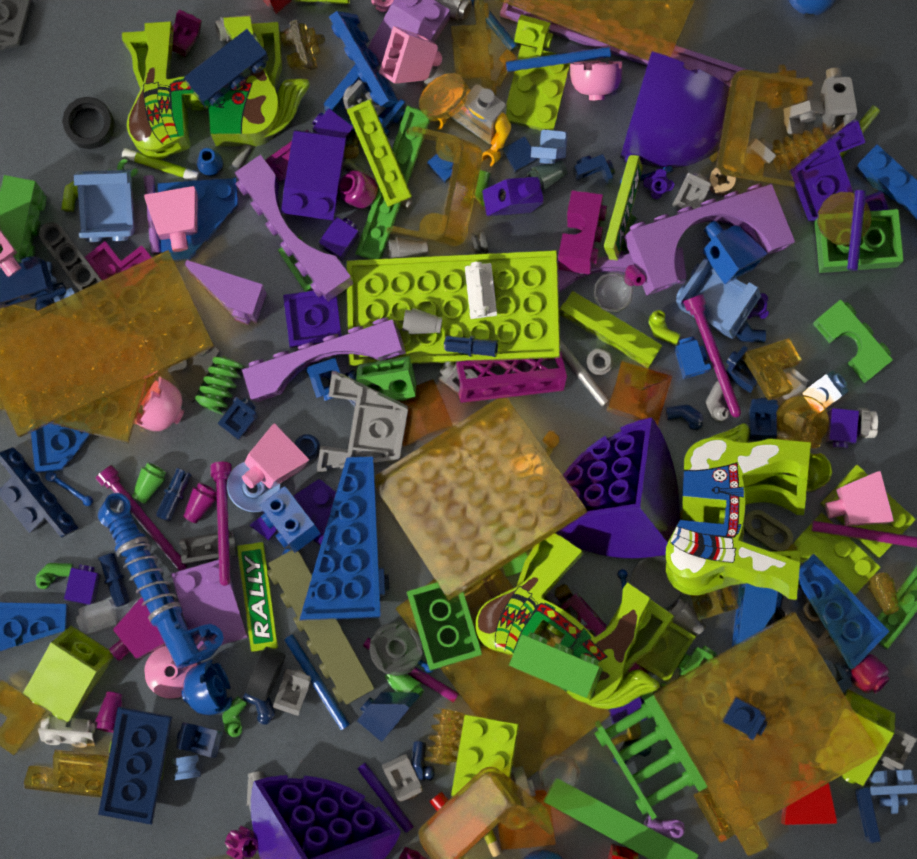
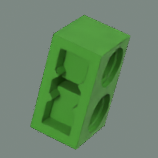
(386, 373)

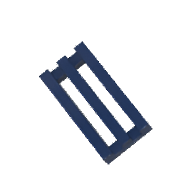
(867, 814)

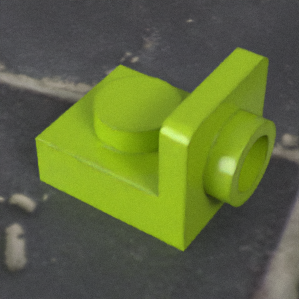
(533, 33)

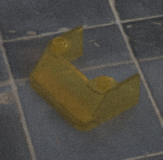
(744, 90)
(453, 225)
(476, 810)

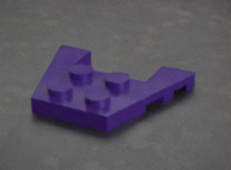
(824, 173)
(317, 504)

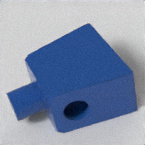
(731, 251)

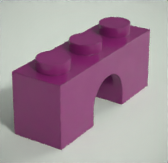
(578, 250)

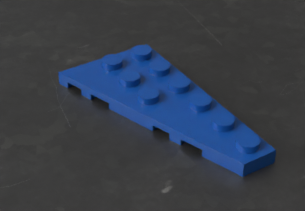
(347, 563)

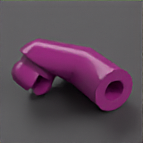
(633, 276)

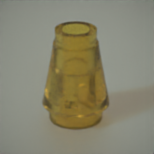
(884, 592)

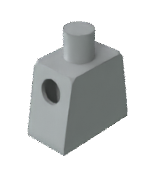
(838, 101)

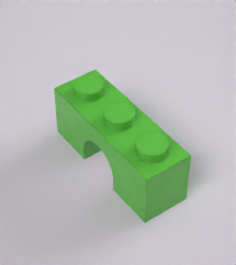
(841, 321)

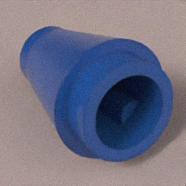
(212, 166)

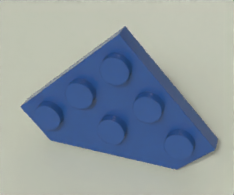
(215, 202)
(55, 447)

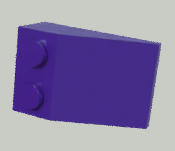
(313, 175)

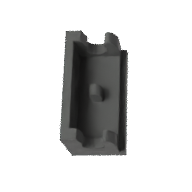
(204, 548)

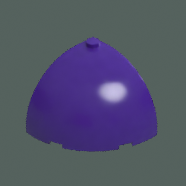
(675, 115)
(627, 494)
(317, 821)

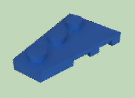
(30, 622)

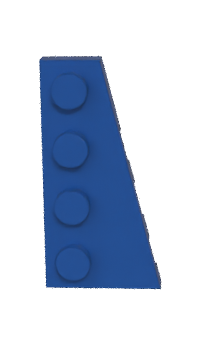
(346, 28)
(841, 612)

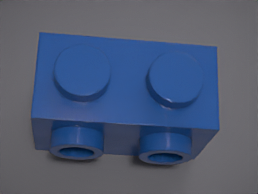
(289, 519)

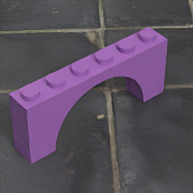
(655, 244)

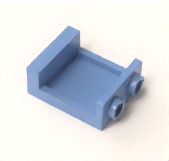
(105, 204)
(726, 304)

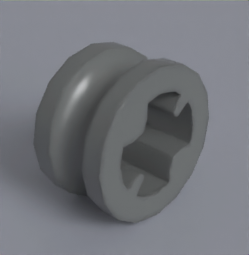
(479, 243)

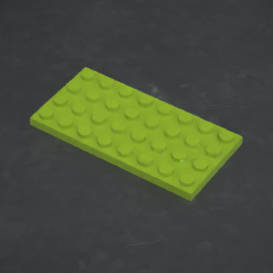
(524, 297)

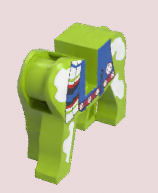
(717, 484)

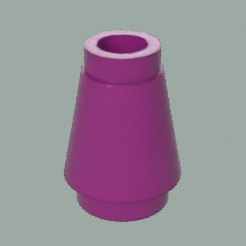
(200, 501)
(108, 712)

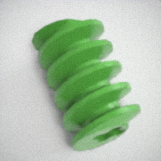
(219, 383)

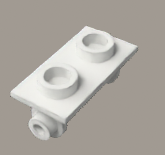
(480, 290)
(54, 731)

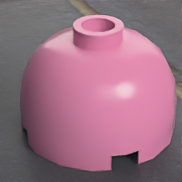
(596, 77)
(160, 406)

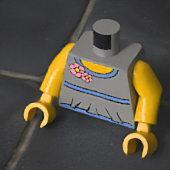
(486, 118)

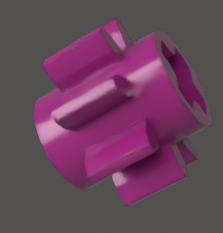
(241, 843)

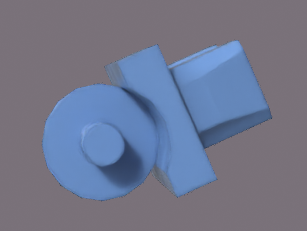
(880, 786)

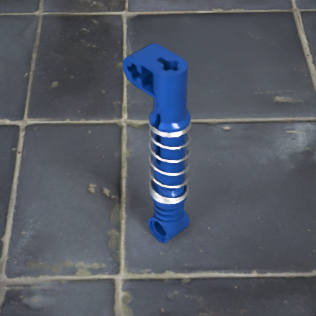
(163, 609)

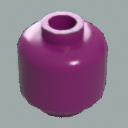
(357, 189)
(870, 674)

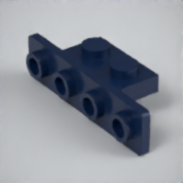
(30, 498)

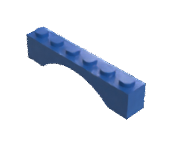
(889, 177)

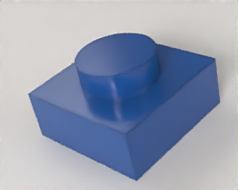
(441, 167)

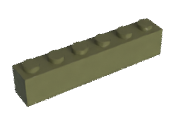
(324, 635)

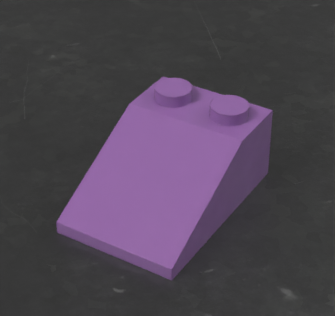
(418, 16)
(237, 295)
(208, 601)

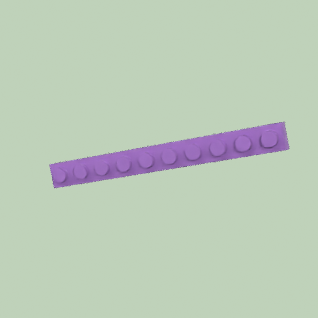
(691, 59)

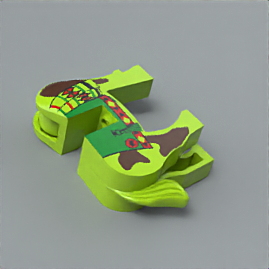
(243, 117)
(616, 649)

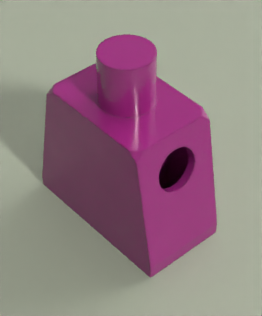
(136, 634)

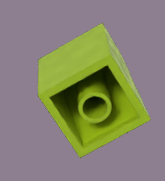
(68, 673)
(879, 726)

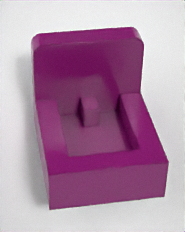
(185, 33)

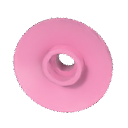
(156, 674)

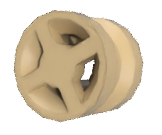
(719, 186)

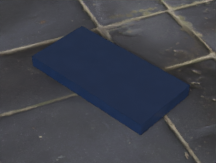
(135, 765)

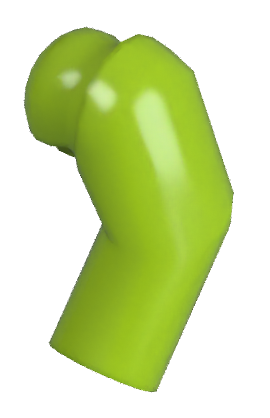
(69, 197)
(660, 329)

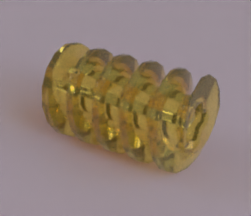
(797, 147)
(445, 737)

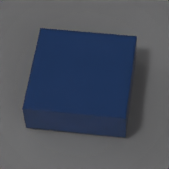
(519, 154)

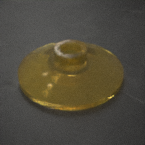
(804, 403)

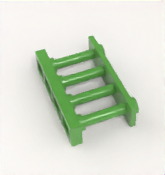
(662, 732)

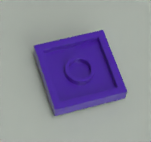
(310, 318)

